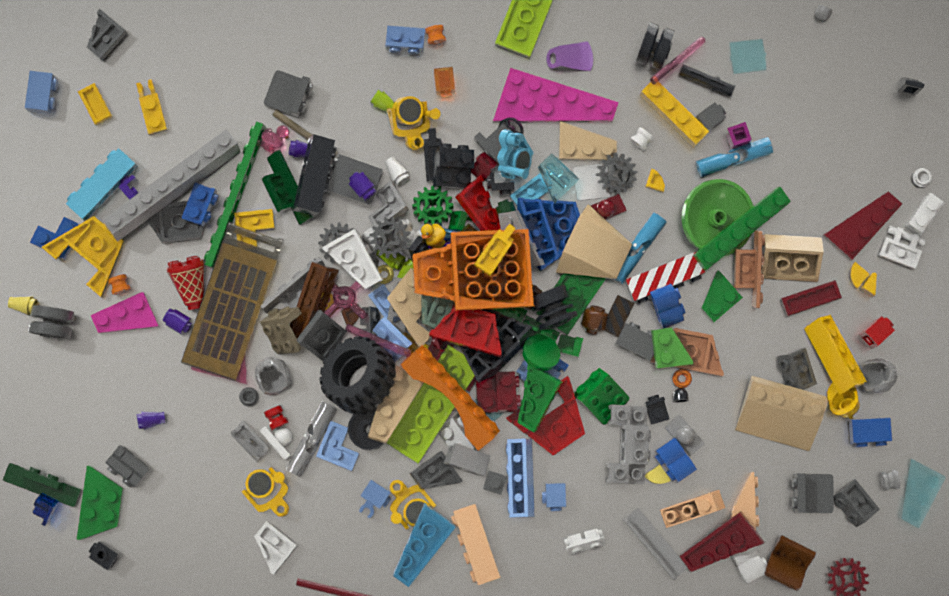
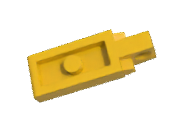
(495, 250)

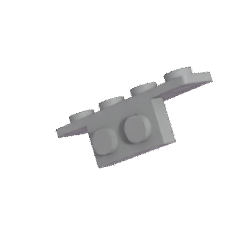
(289, 292)

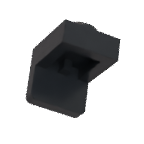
(503, 188)

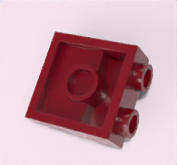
(498, 393)

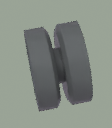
(51, 320)

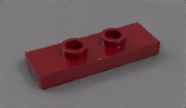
(811, 298)

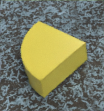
(657, 475)

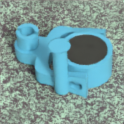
(514, 159)

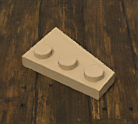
(583, 144)

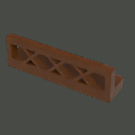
(310, 297)

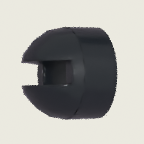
(680, 395)

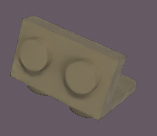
(278, 330)

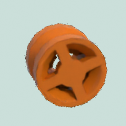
(435, 34)
(119, 284)

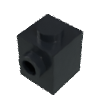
(103, 555)

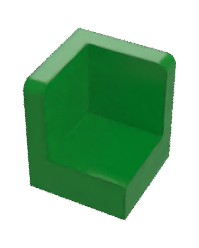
(570, 345)

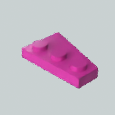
(125, 315)

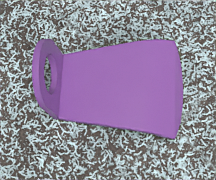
(574, 56)

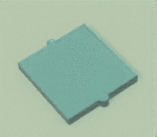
(747, 56)

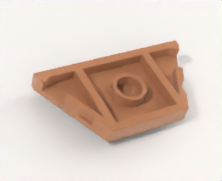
(701, 350)

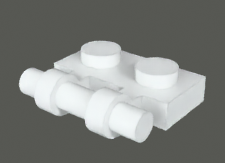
(899, 252)

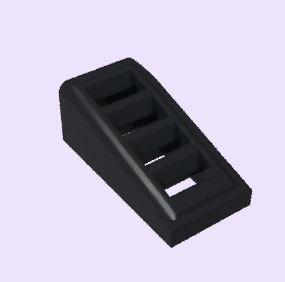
(910, 86)

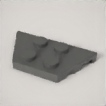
(170, 225)

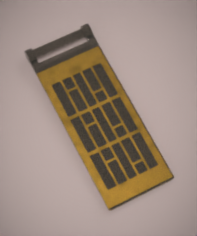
(231, 303)

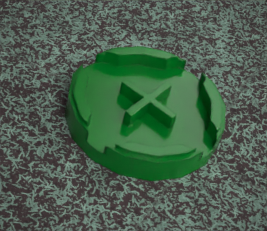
(541, 352)

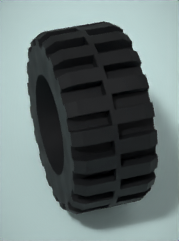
(344, 362)

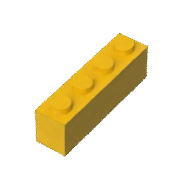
(674, 113)

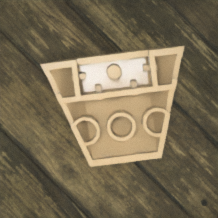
(594, 248)

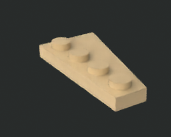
(394, 406)

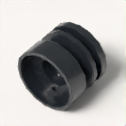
(553, 308)

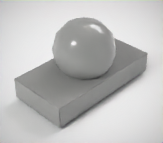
(685, 435)

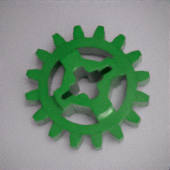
(432, 197)

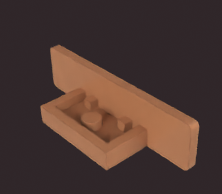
(748, 268)

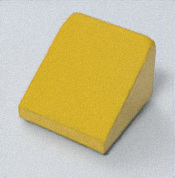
(869, 285)

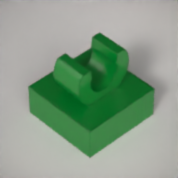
(458, 220)

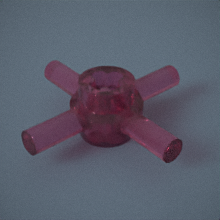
(345, 304)

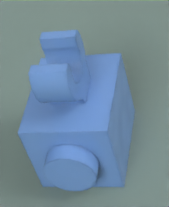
(375, 496)

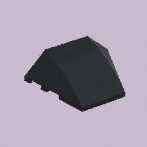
(511, 337)

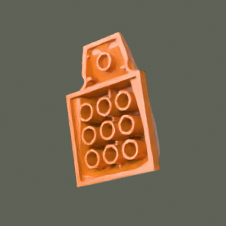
(452, 274)

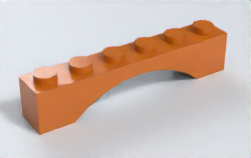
(476, 423)

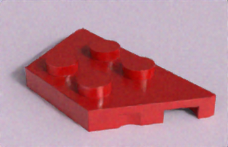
(470, 329)

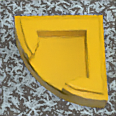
(655, 181)
(857, 275)

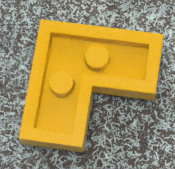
(254, 221)

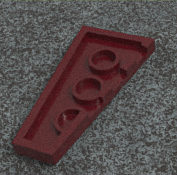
(727, 540)

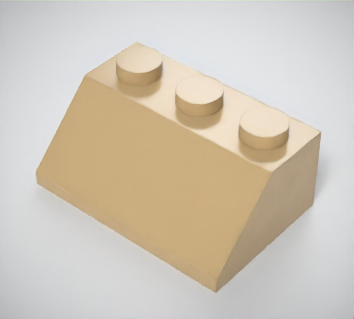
(792, 257)

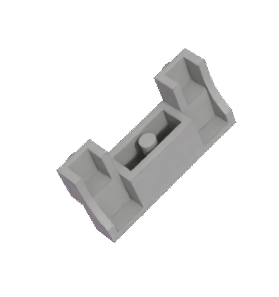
(634, 444)

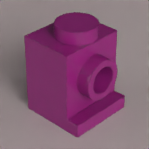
(738, 135)

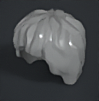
(272, 375)
(879, 375)

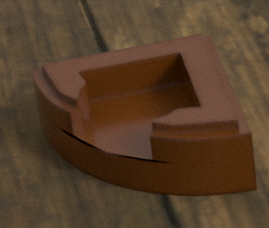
(349, 316)

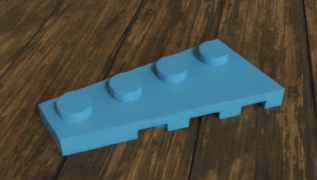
(424, 541)

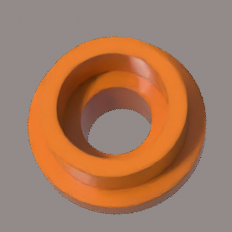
(688, 378)

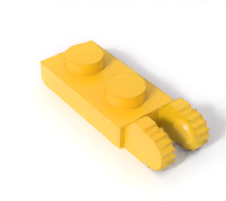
(151, 109)

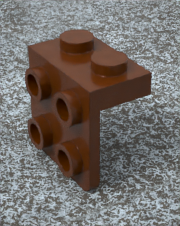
(789, 562)

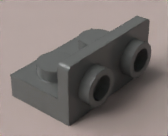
(797, 369)
(856, 503)

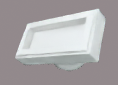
(281, 438)

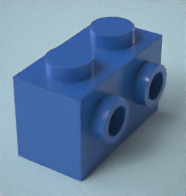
(870, 431)

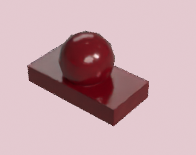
(610, 207)

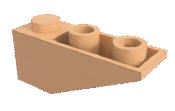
(747, 501)
(692, 508)

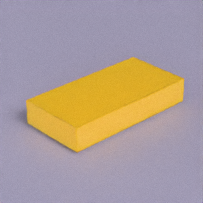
(95, 104)

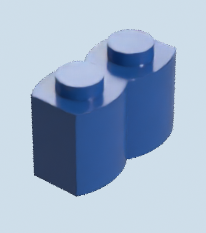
(667, 305)
(675, 460)

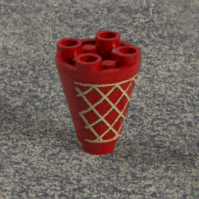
(188, 280)

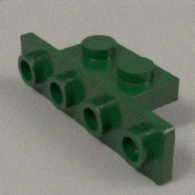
(282, 186)
(35, 482)

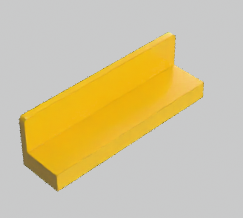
(835, 354)

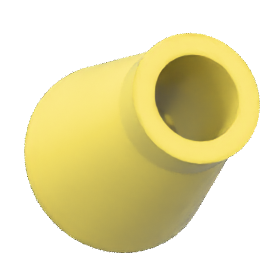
(22, 304)

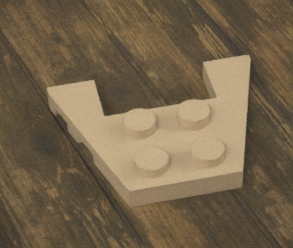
(408, 307)

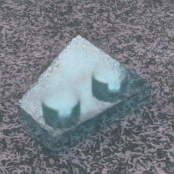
(556, 177)

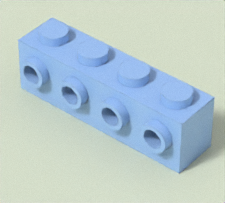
(520, 478)

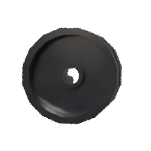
(655, 46)
(357, 431)

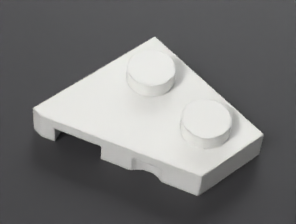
(274, 546)

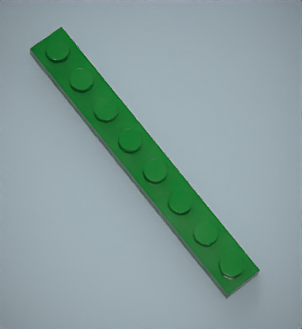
(237, 189)

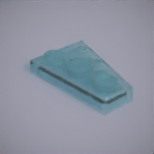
(920, 492)

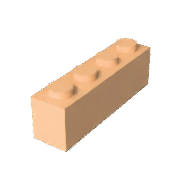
(476, 545)

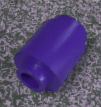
(362, 185)
(177, 321)

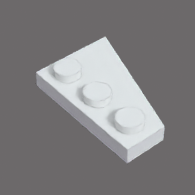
(354, 258)

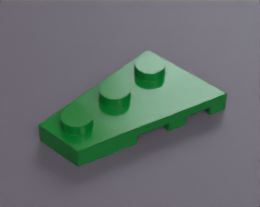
(537, 397)

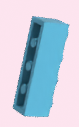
(101, 184)

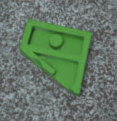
(669, 349)

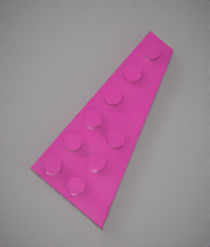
(544, 100)

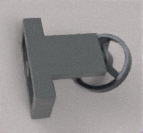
(491, 144)

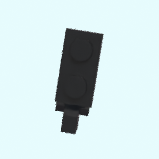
(429, 145)

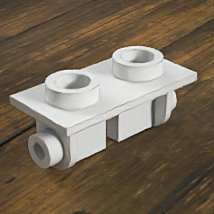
(593, 541)

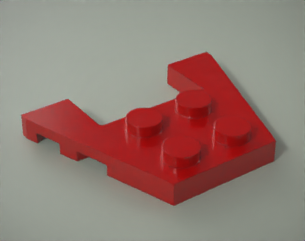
(559, 426)

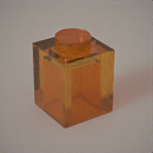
(444, 81)

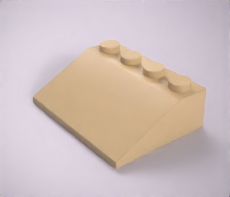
(781, 413)

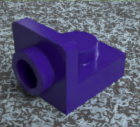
(127, 182)

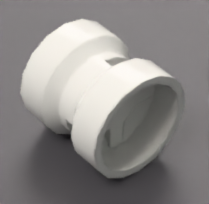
(366, 238)

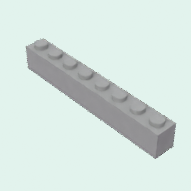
(171, 185)

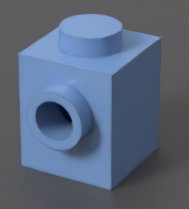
(554, 496)

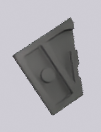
(435, 473)

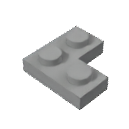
(392, 205)

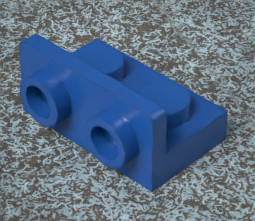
(199, 204)

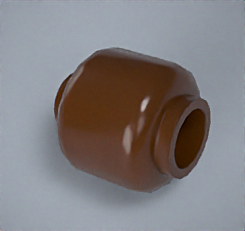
(594, 319)

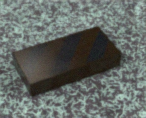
(618, 315)

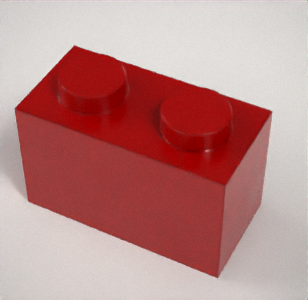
(877, 332)

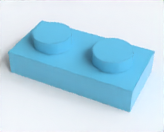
(531, 190)

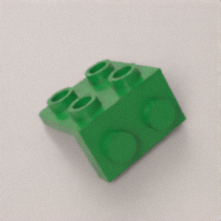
(599, 393)

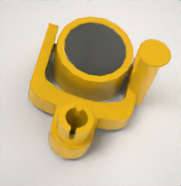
(409, 111)
(261, 484)
(412, 508)

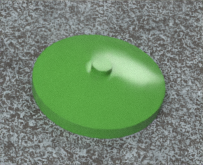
(712, 209)

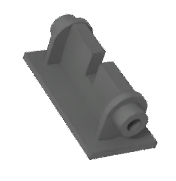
(371, 319)

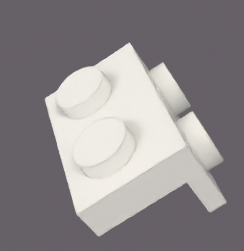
(454, 432)

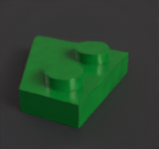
(720, 297)

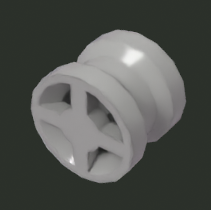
(890, 480)

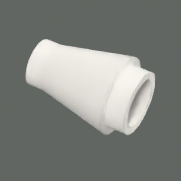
(397, 171)

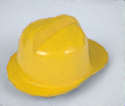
(845, 404)

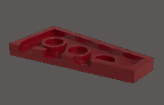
(861, 227)

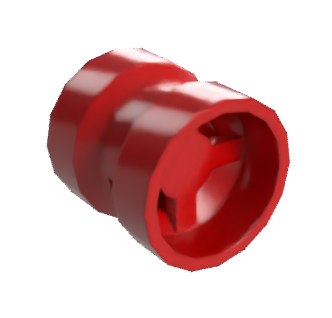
(278, 421)

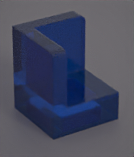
(45, 507)

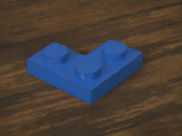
(43, 236)

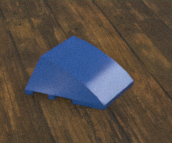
(548, 225)

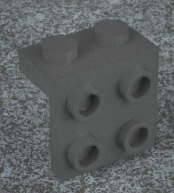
(288, 93)
(813, 493)

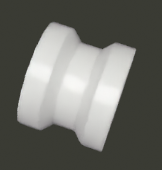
(642, 138)

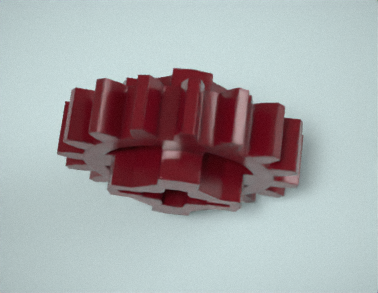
(853, 570)

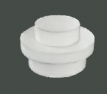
(922, 177)

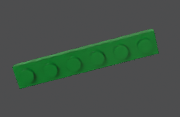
(741, 228)

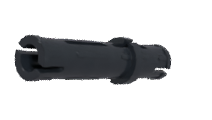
(707, 80)

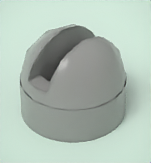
(823, 12)

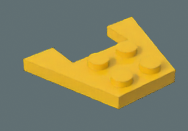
(94, 244)

